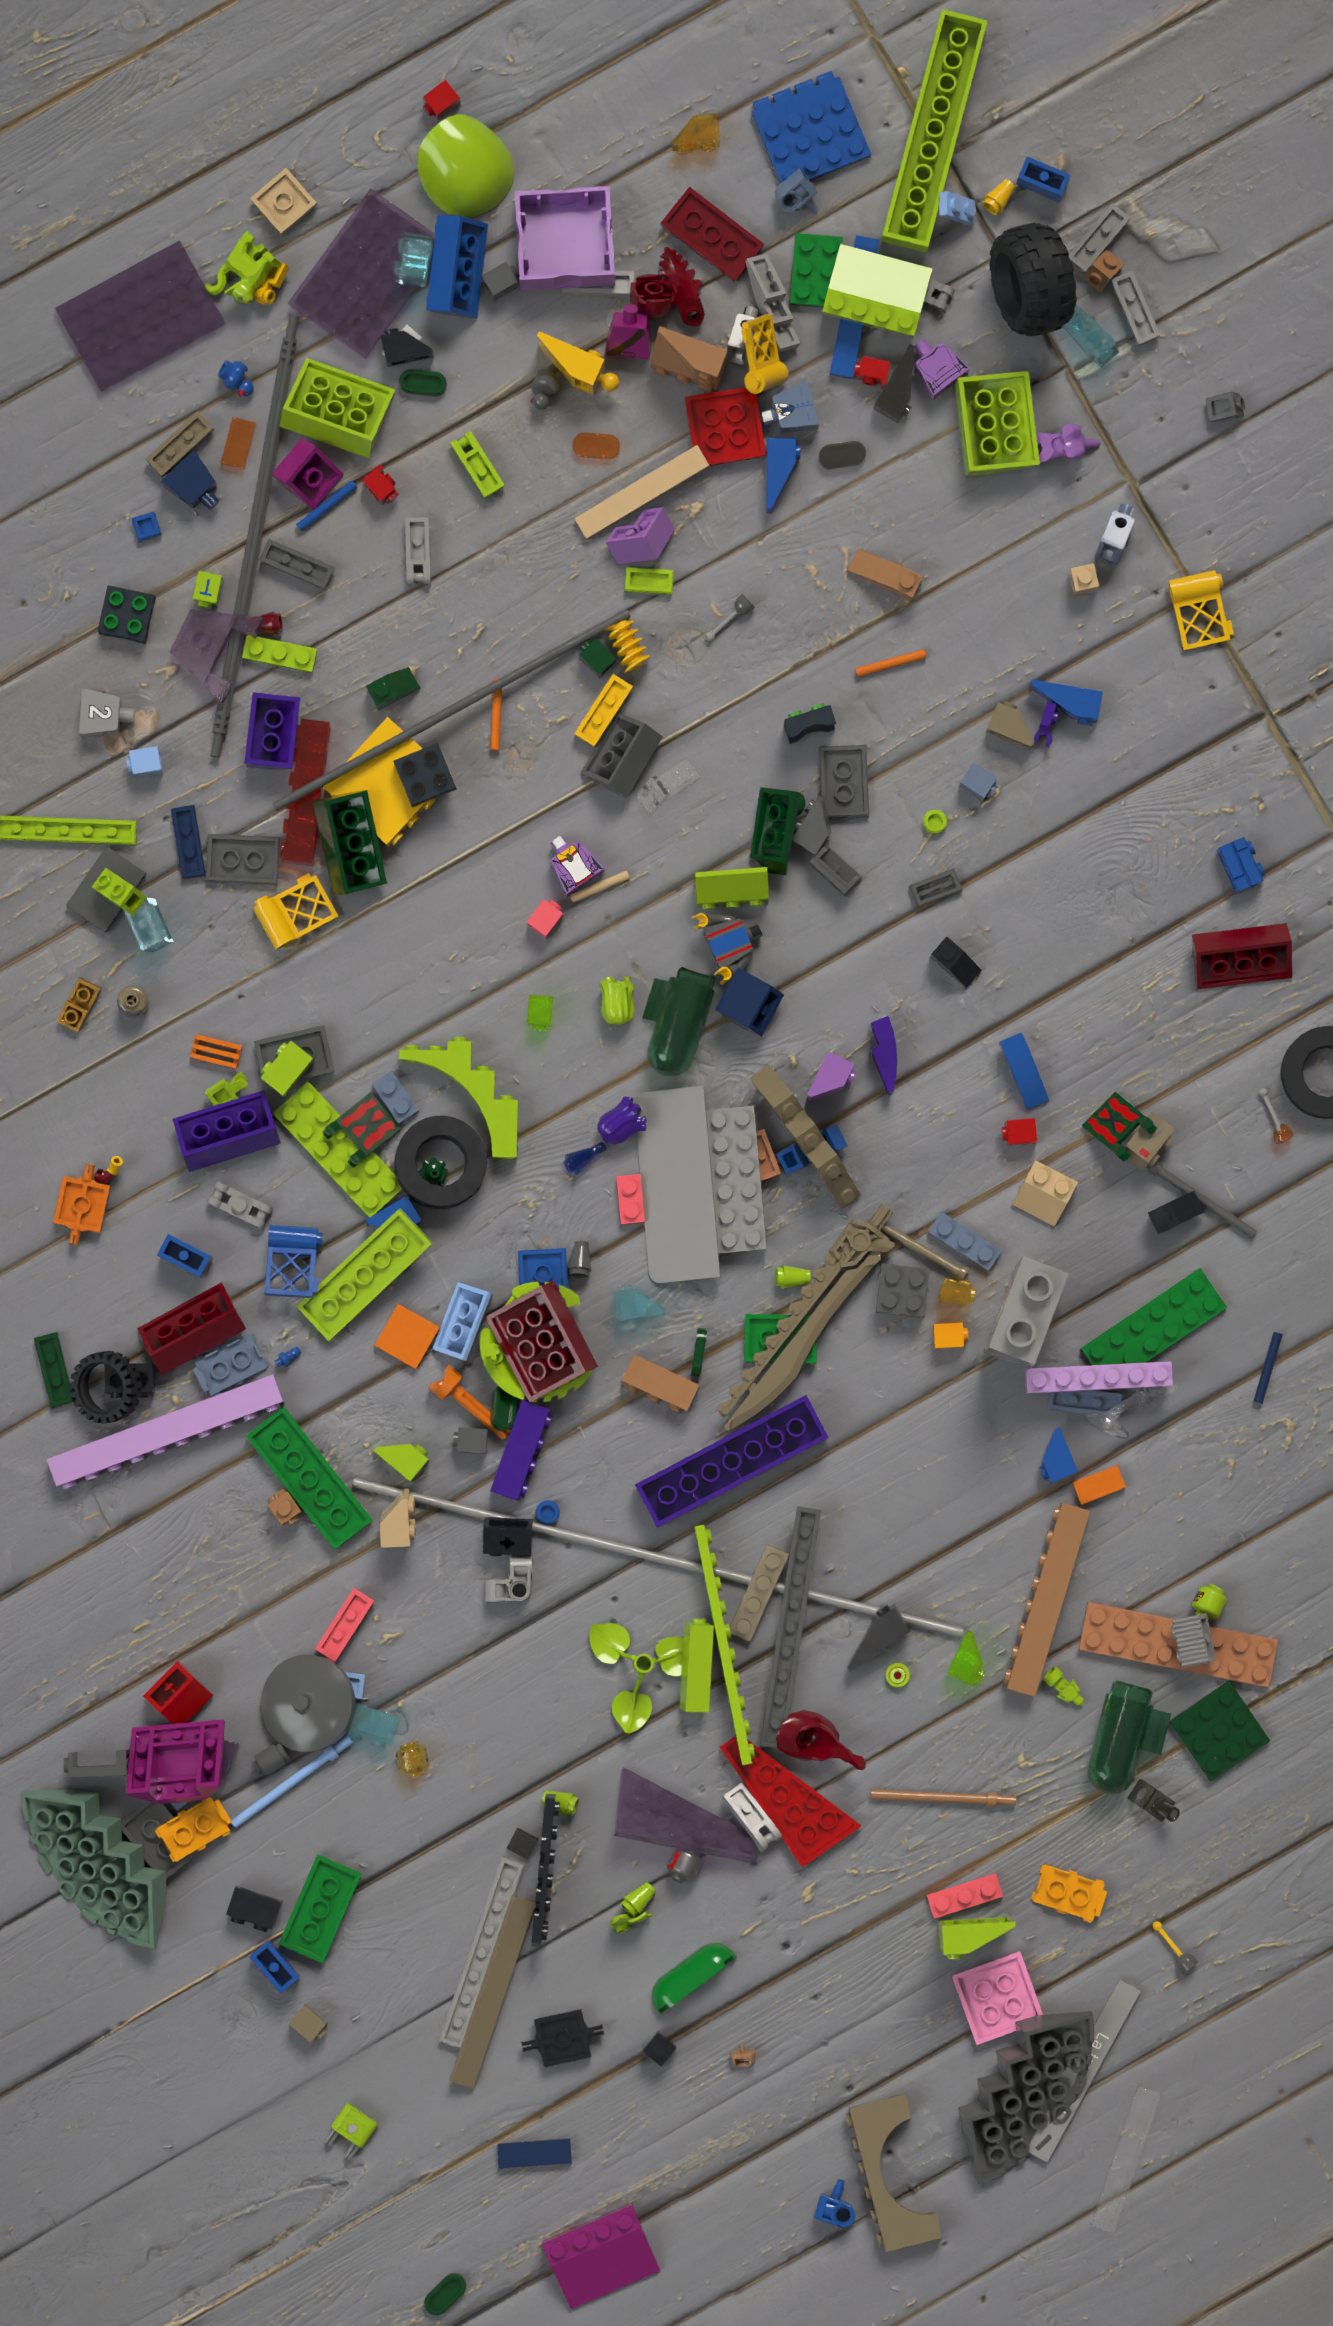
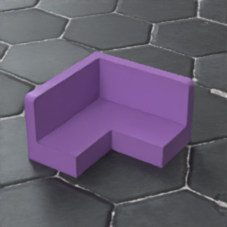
(643, 539)

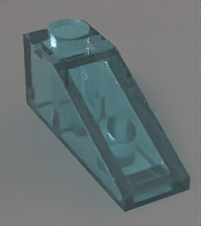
(1091, 337)

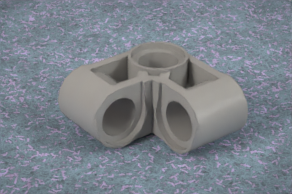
(502, 1589)

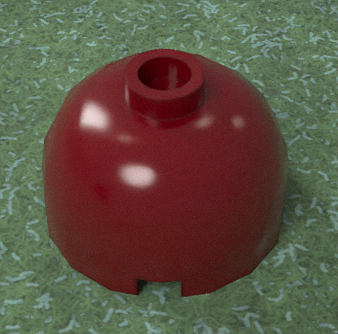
(653, 295)

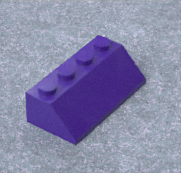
(226, 1131)

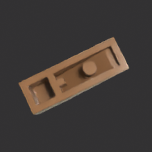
(886, 574)

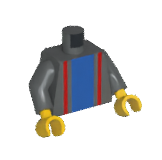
(728, 941)

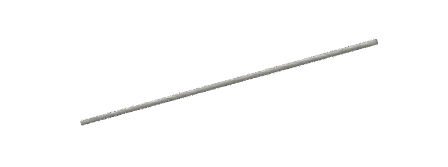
(648, 1555)

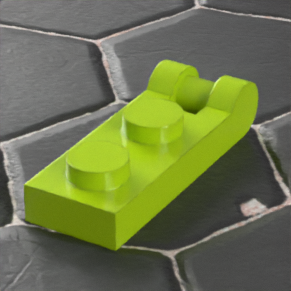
(478, 465)

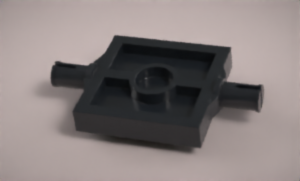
(562, 2038)

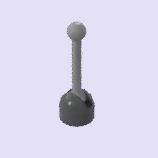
(742, 606)

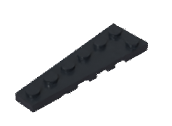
(545, 1879)

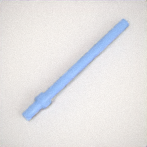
(330, 1753)

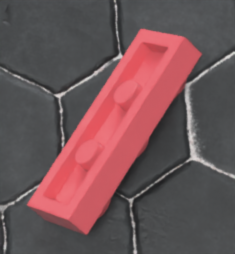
(344, 1624)
(964, 1895)

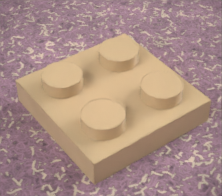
(283, 201)

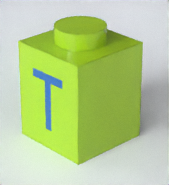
(207, 590)

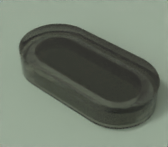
(842, 455)

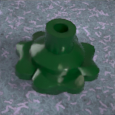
(433, 1171)

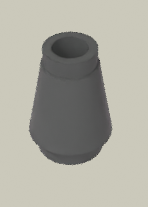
(580, 1260)

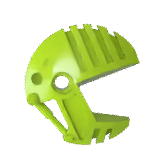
(497, 1363)

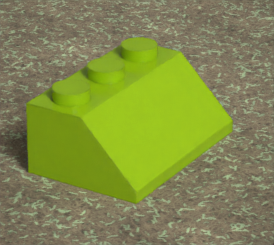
(732, 888)

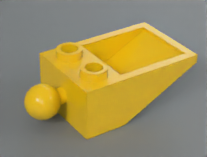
(579, 367)

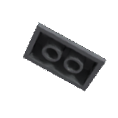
(622, 754)

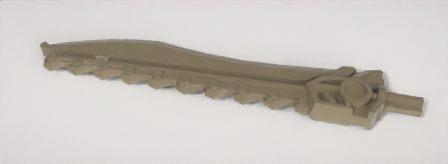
(846, 1252)

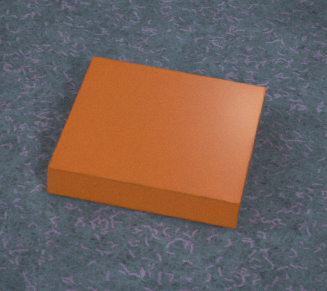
(407, 1336)

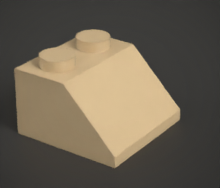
(1044, 1193)

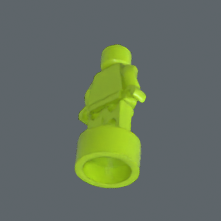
(1067, 1690)

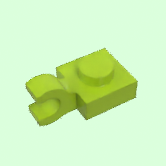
(224, 1091)

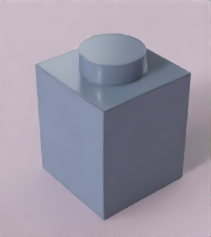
(979, 782)

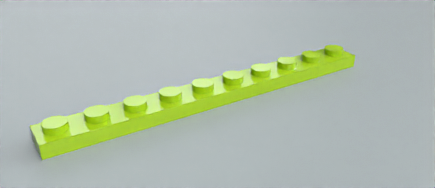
(722, 1634)

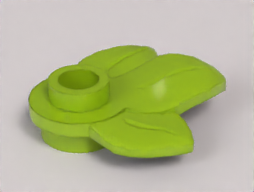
(623, 1922)

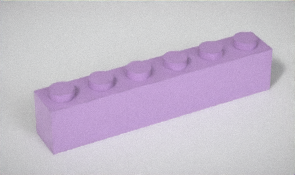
(1098, 1377)

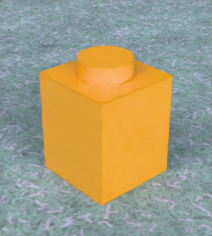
(949, 1335)

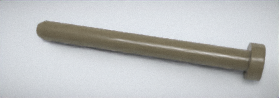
(925, 1252)

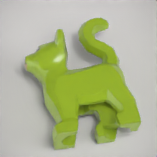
(243, 263)

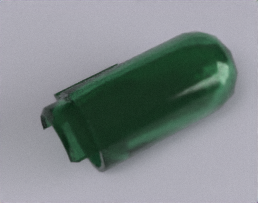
(680, 1016)
(1123, 1731)

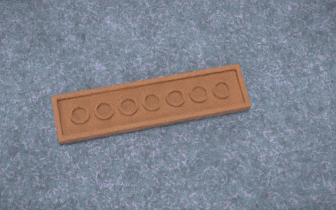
(1151, 1641)

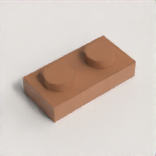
(768, 1163)

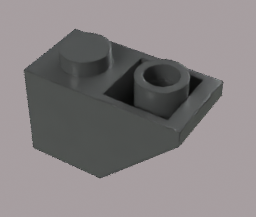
(815, 828)

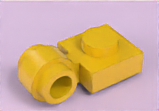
(264, 293)

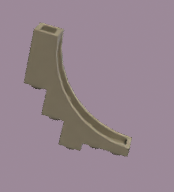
(806, 1135)

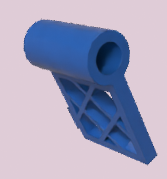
(297, 1242)

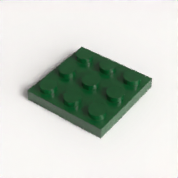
(1219, 1730)

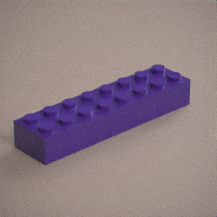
(731, 1461)

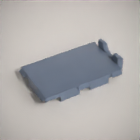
(229, 1365)

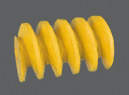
(628, 645)

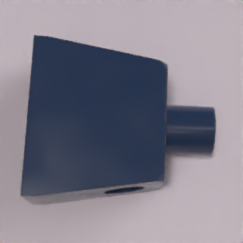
(192, 482)

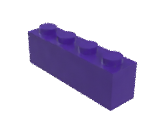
(520, 1450)

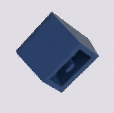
(749, 1002)

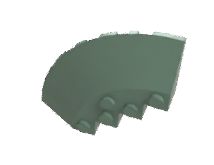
(94, 1863)

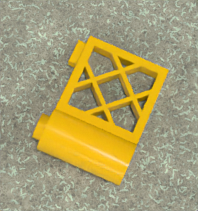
(765, 371)
(1198, 589)
(277, 921)

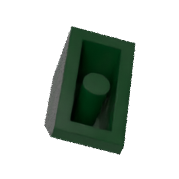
(392, 687)

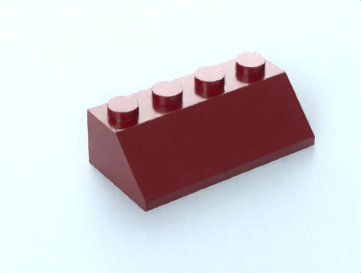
(1242, 956)
(191, 1328)

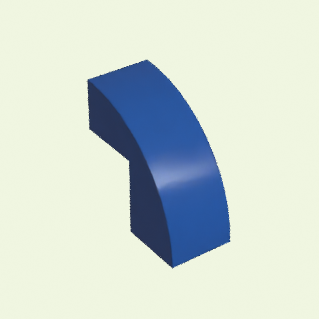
(794, 1159)

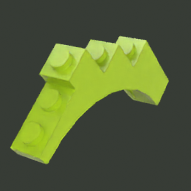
(480, 1084)

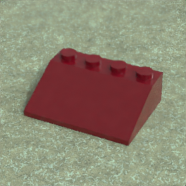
(541, 1341)

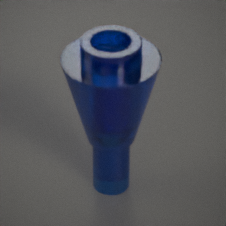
(578, 1160)

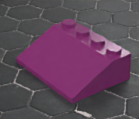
(600, 2255)

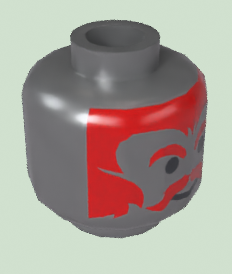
(684, 1865)

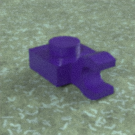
(1049, 718)

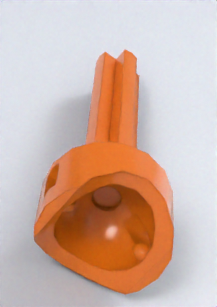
(450, 1386)

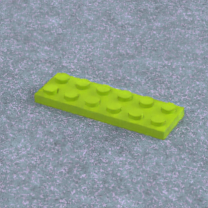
(306, 1117)
(365, 1274)

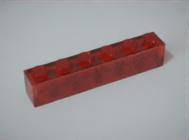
(310, 765)

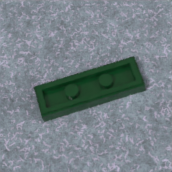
(54, 1369)

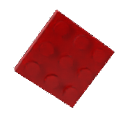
(726, 426)

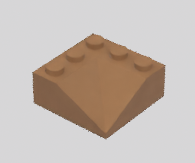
(688, 360)

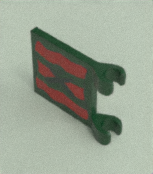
(1115, 1122)
(366, 1126)

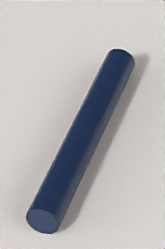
(1268, 1367)

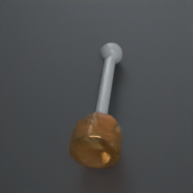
(1281, 1132)

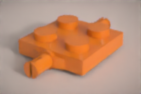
(81, 1204)

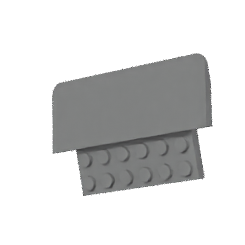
(697, 1184)

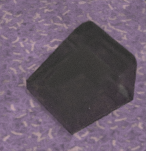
(522, 1843)

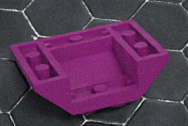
(175, 1761)

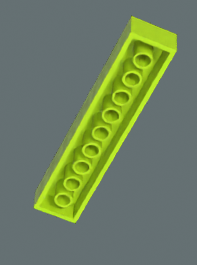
(934, 131)

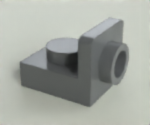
(1225, 406)

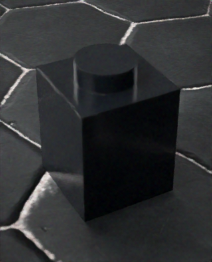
(659, 2048)

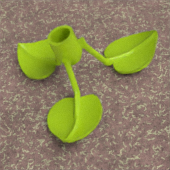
(607, 1644)

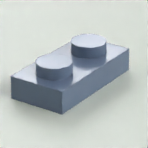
(395, 1097)

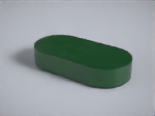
(422, 382)
(699, 1352)
(503, 1410)
(445, 2294)

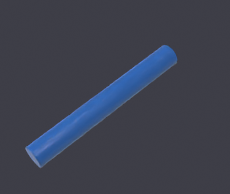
(326, 506)

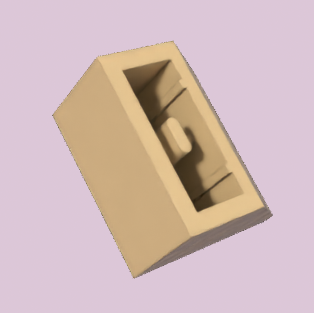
(396, 1522)

